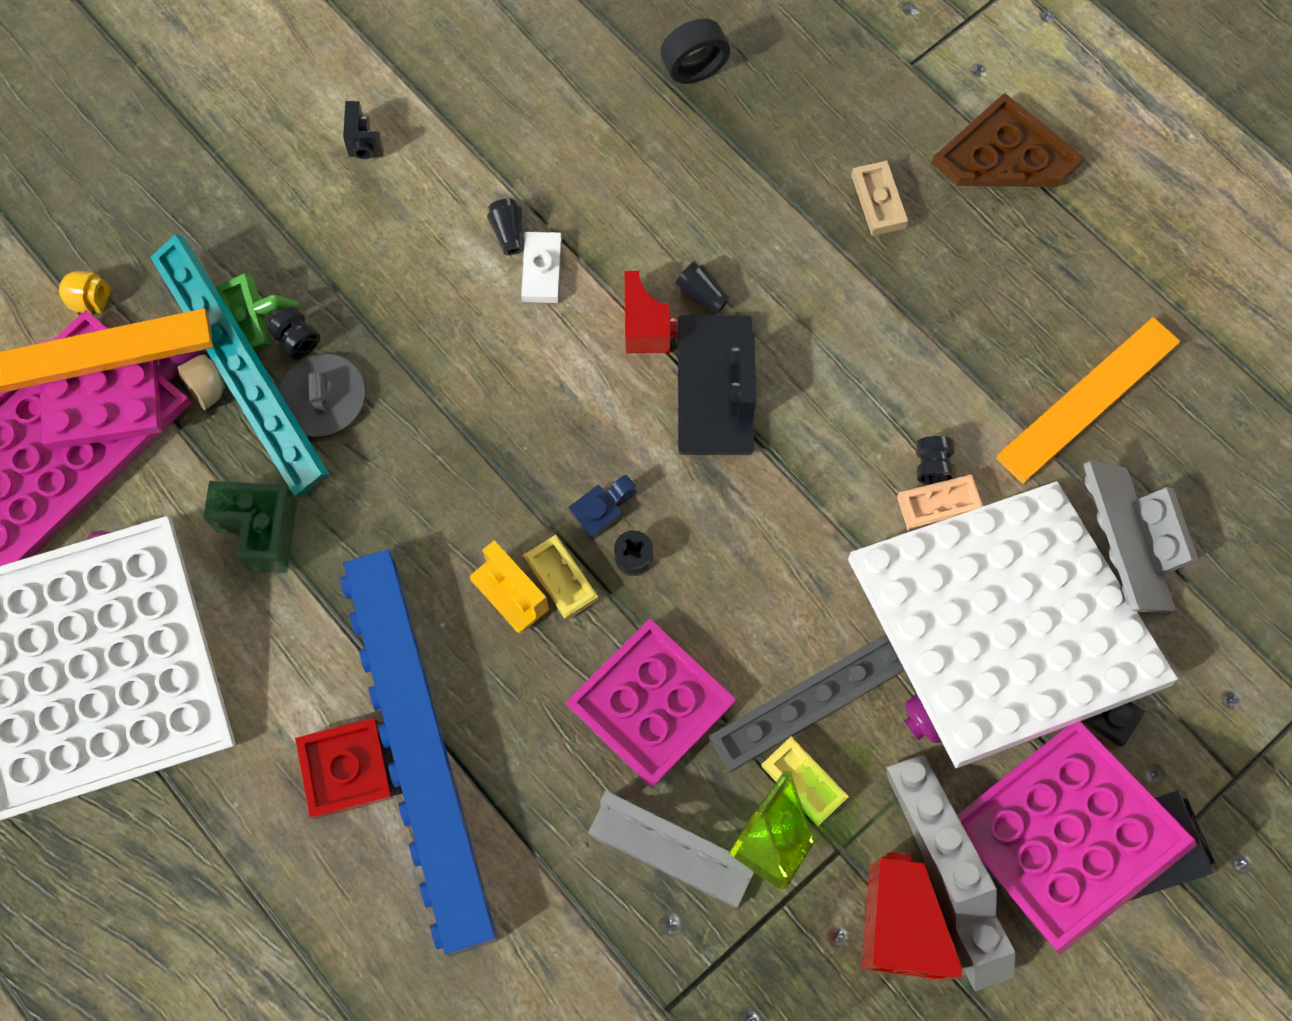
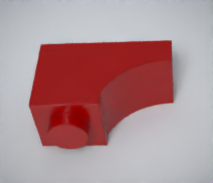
(646, 320)

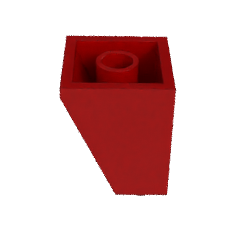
(905, 922)

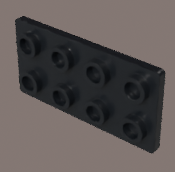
(716, 385)

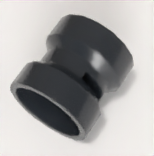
(292, 330)
(935, 459)

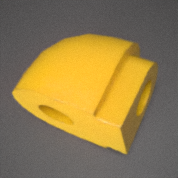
(84, 292)

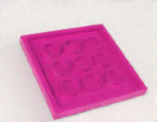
(1072, 835)

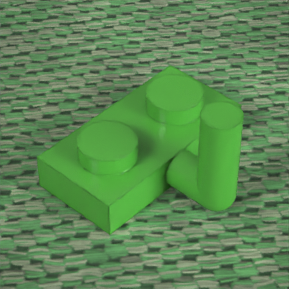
(249, 311)

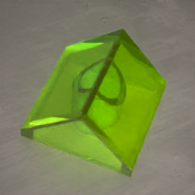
(776, 835)

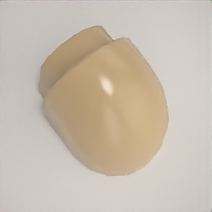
(202, 380)

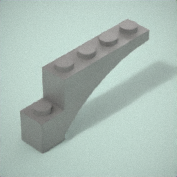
(956, 872)

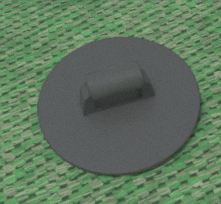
(323, 394)

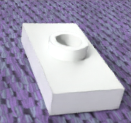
(541, 267)

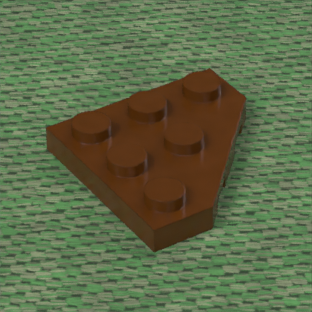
(1007, 150)

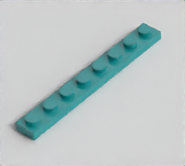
(242, 368)

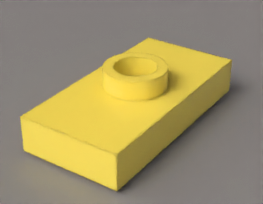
(560, 577)
(815, 788)

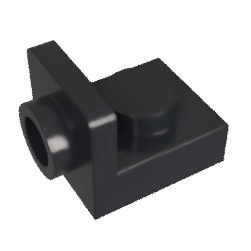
(357, 135)
(1117, 723)

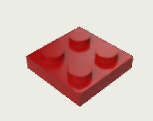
(343, 768)

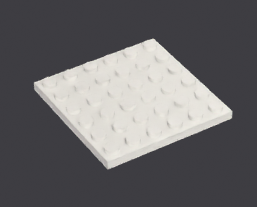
(1009, 623)
(102, 668)

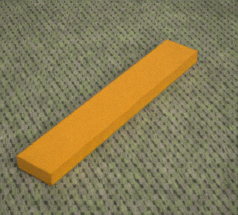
(104, 350)
(1087, 400)

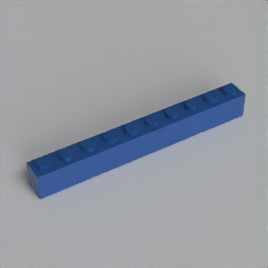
(419, 756)

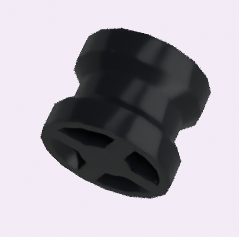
(636, 561)

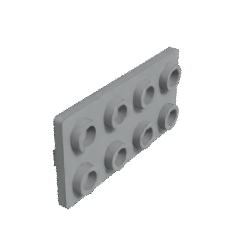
(1144, 536)

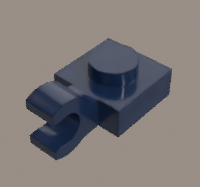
(600, 510)

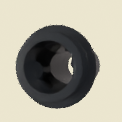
(507, 224)
(701, 286)

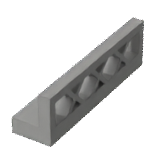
(670, 849)

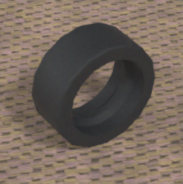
(686, 40)

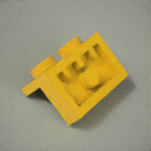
(509, 589)

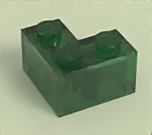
(260, 515)

